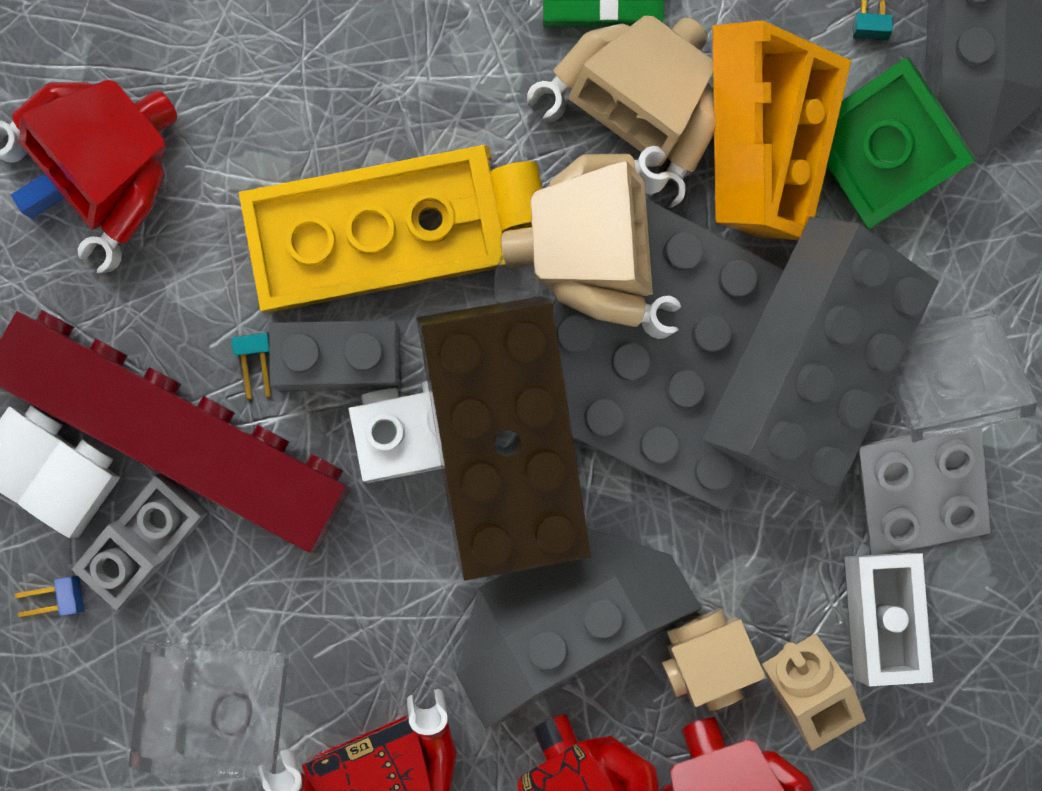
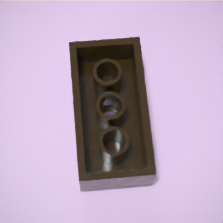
(490, 375)

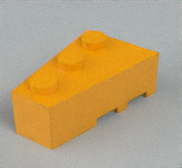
(773, 126)

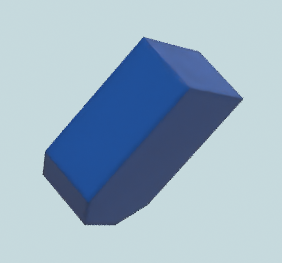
(36, 196)

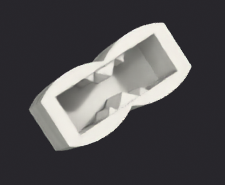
(49, 474)

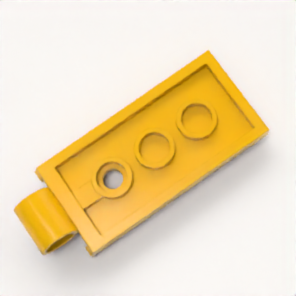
(363, 230)

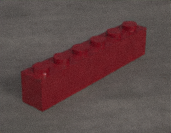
(168, 432)

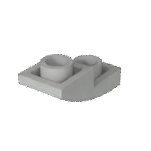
(139, 541)

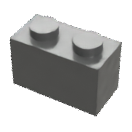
(334, 355)

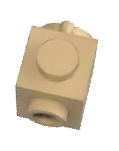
(711, 660)
(813, 691)

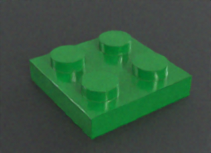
(894, 144)

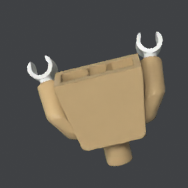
(643, 87)
(595, 240)

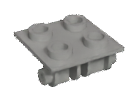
(923, 490)

